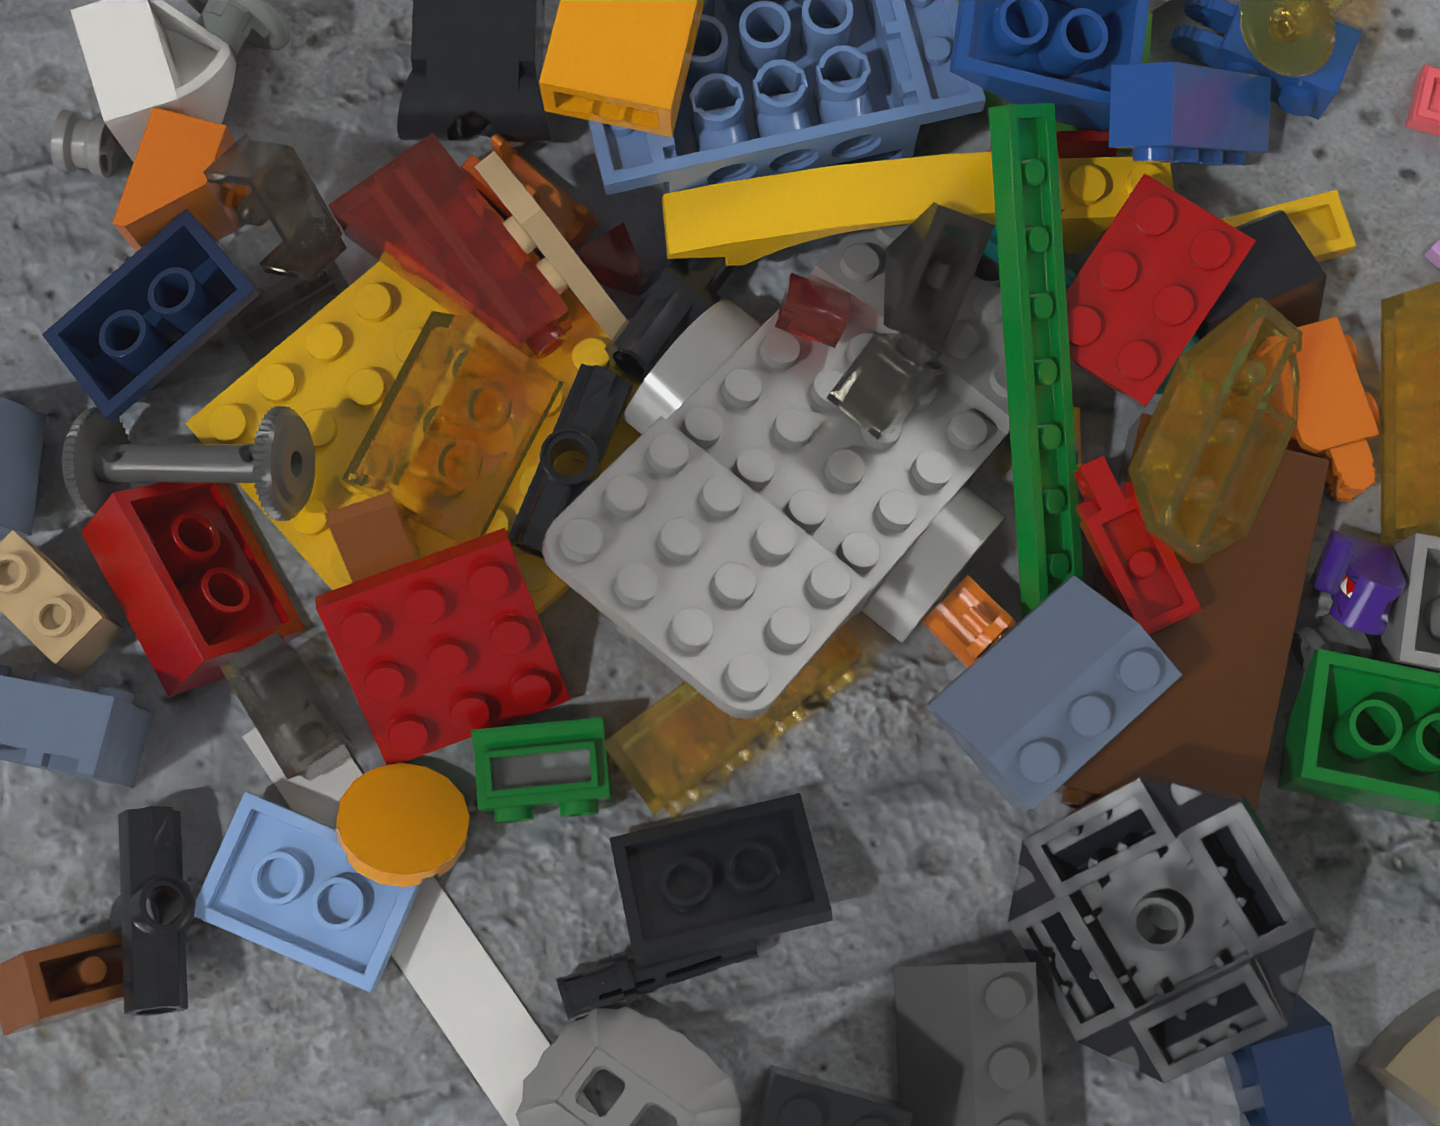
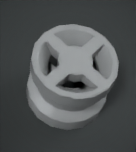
(84, 144)

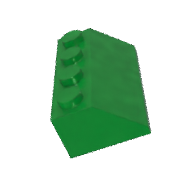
(1366, 735)

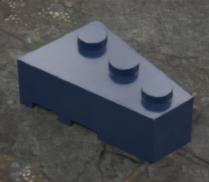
(1291, 1075)

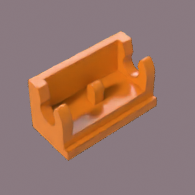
(569, 217)

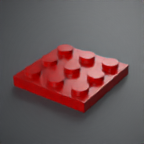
(443, 647)

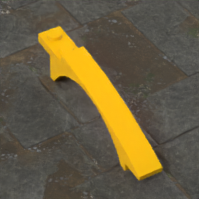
(790, 208)

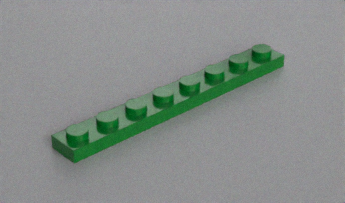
(1036, 347)

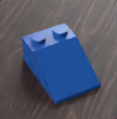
(1050, 51)

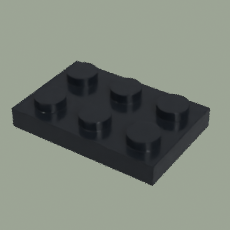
(719, 880)

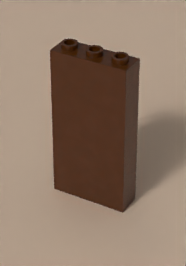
(1231, 654)

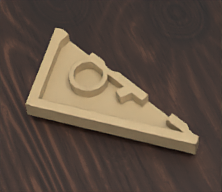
(534, 229)

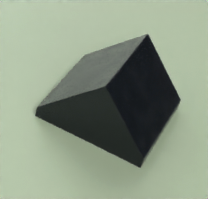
(1275, 269)

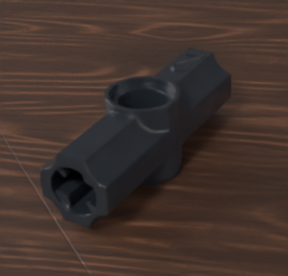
(668, 306)
(583, 426)
(152, 950)

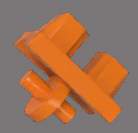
(968, 621)

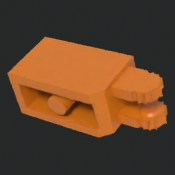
(1334, 410)

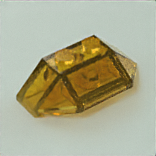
(1219, 433)

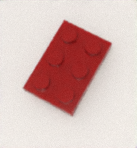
(1149, 288)

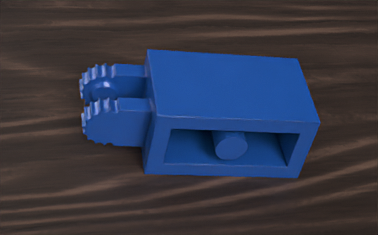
(1293, 95)

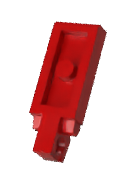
(1133, 560)

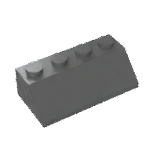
(969, 1044)

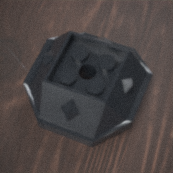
(1151, 991)

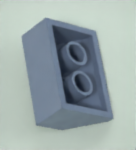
(1053, 692)

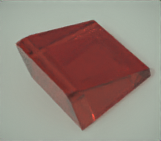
(814, 310)

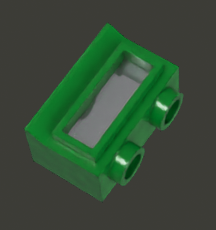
(542, 768)

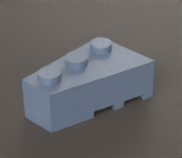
(71, 729)

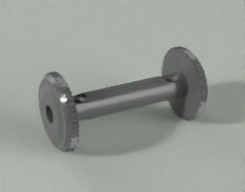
(103, 461)

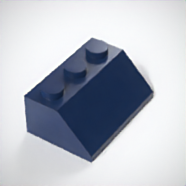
(151, 314)

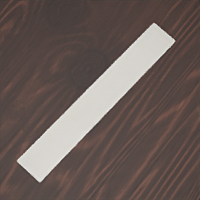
(440, 960)

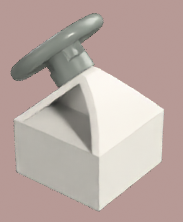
(159, 58)

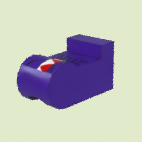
(1360, 580)

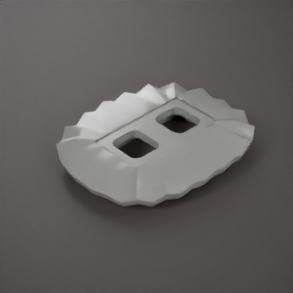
(650, 1058)

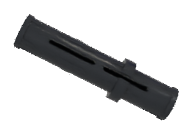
(624, 981)

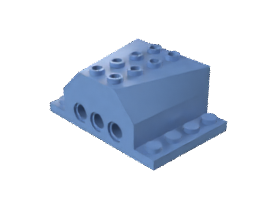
(797, 92)

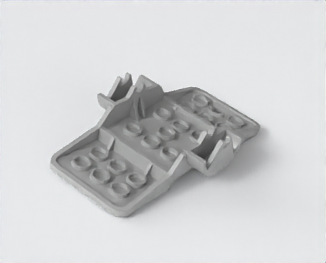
(769, 513)

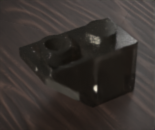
(888, 381)

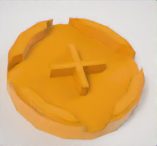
(402, 824)

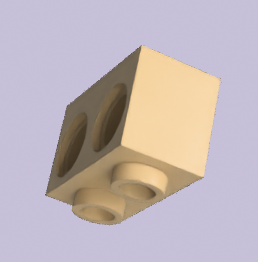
(52, 606)

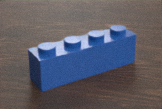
(1188, 113)

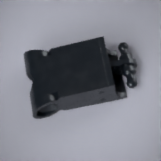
(475, 71)

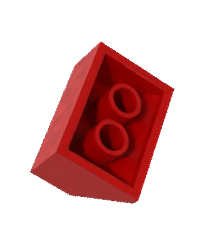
(189, 578)

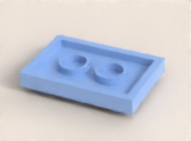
(295, 893)

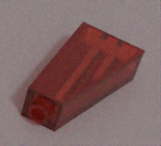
(450, 244)

